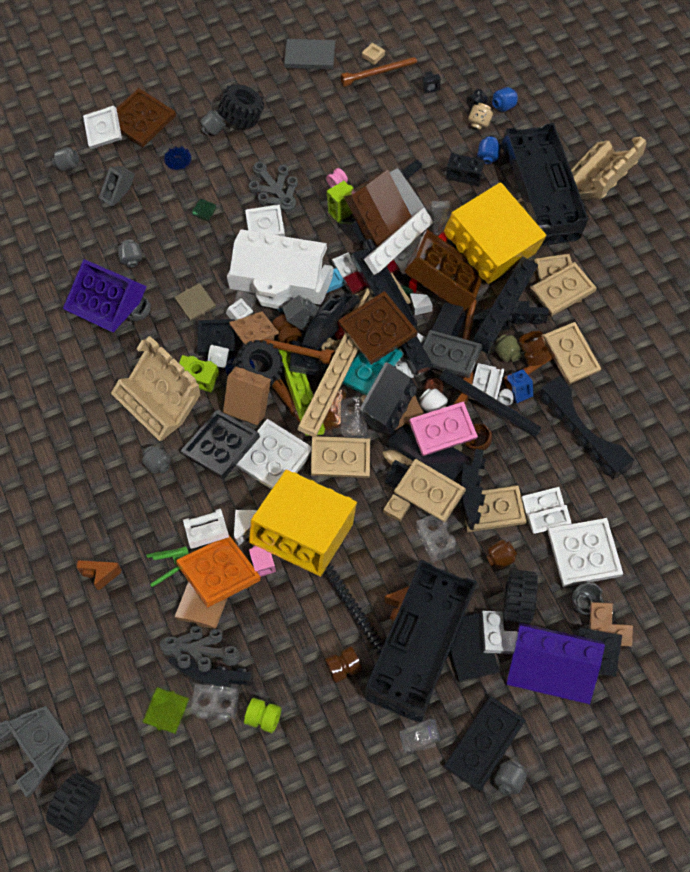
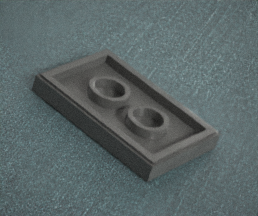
(310, 54)
(451, 353)

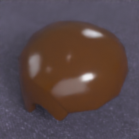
(483, 440)

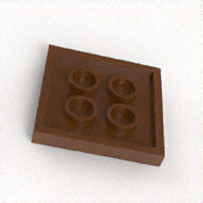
(143, 117)
(377, 327)

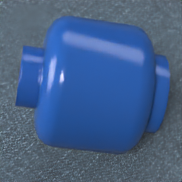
(504, 99)
(489, 150)

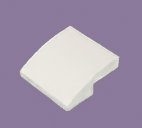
(545, 510)

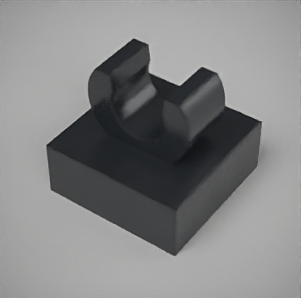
(431, 82)

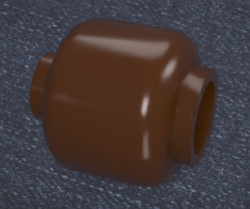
(501, 554)

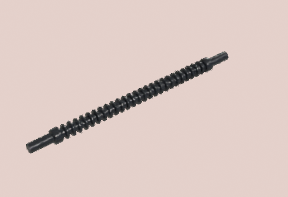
(353, 607)

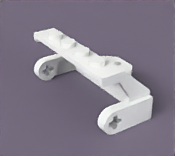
(279, 268)

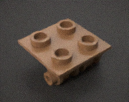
(254, 328)

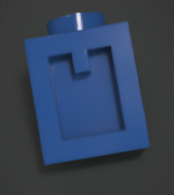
(521, 385)

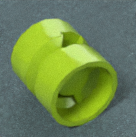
(262, 715)

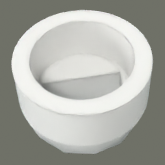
(506, 397)

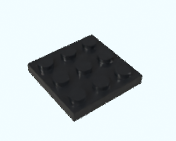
(220, 444)

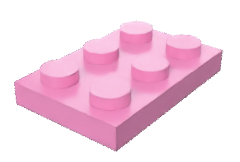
(443, 429)

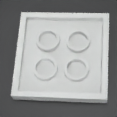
(274, 454)
(585, 552)

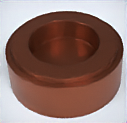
(434, 383)

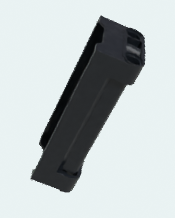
(546, 182)
(419, 642)

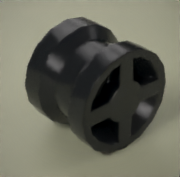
(477, 97)

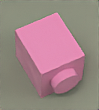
(262, 561)

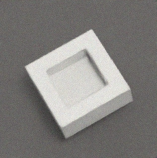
(218, 355)

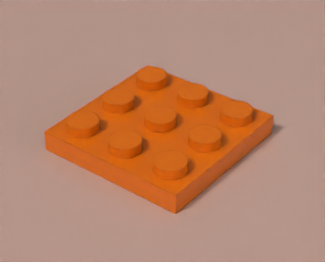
(218, 571)

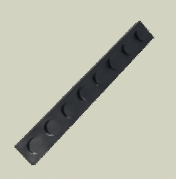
(376, 285)

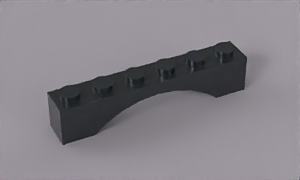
(505, 303)
(610, 456)

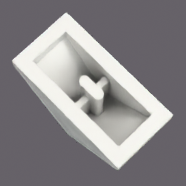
(242, 525)

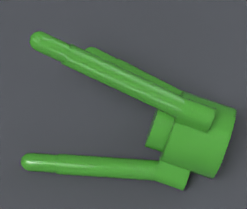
(176, 554)

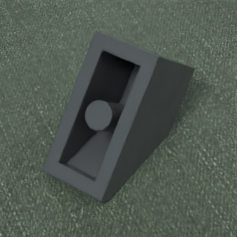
(116, 184)

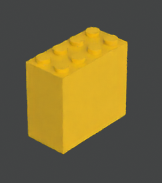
(494, 232)
(302, 522)

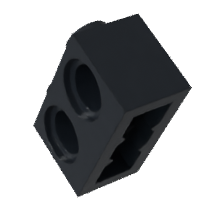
(465, 169)

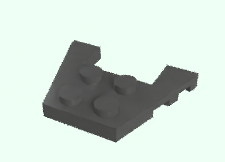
(42, 742)

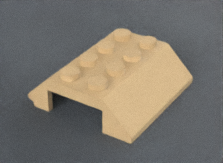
(604, 167)
(158, 390)

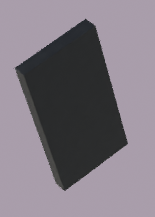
(447, 461)
(484, 744)

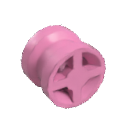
(337, 177)

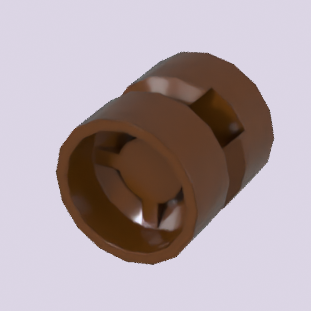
(286, 330)
(534, 347)
(344, 664)

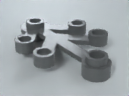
(260, 170)
(174, 646)

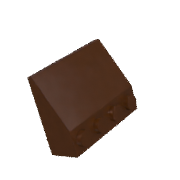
(378, 207)
(444, 271)

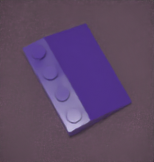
(103, 296)
(555, 663)

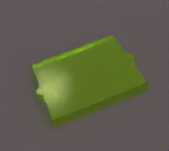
(166, 710)

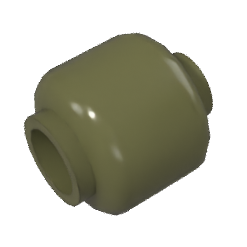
(508, 348)

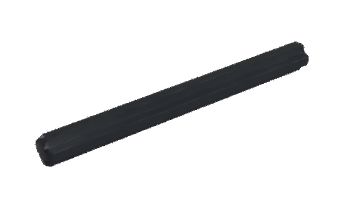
(369, 244)
(490, 402)

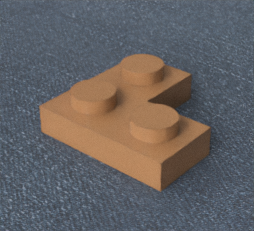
(602, 620)

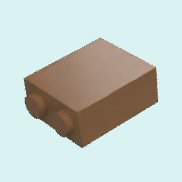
(246, 395)

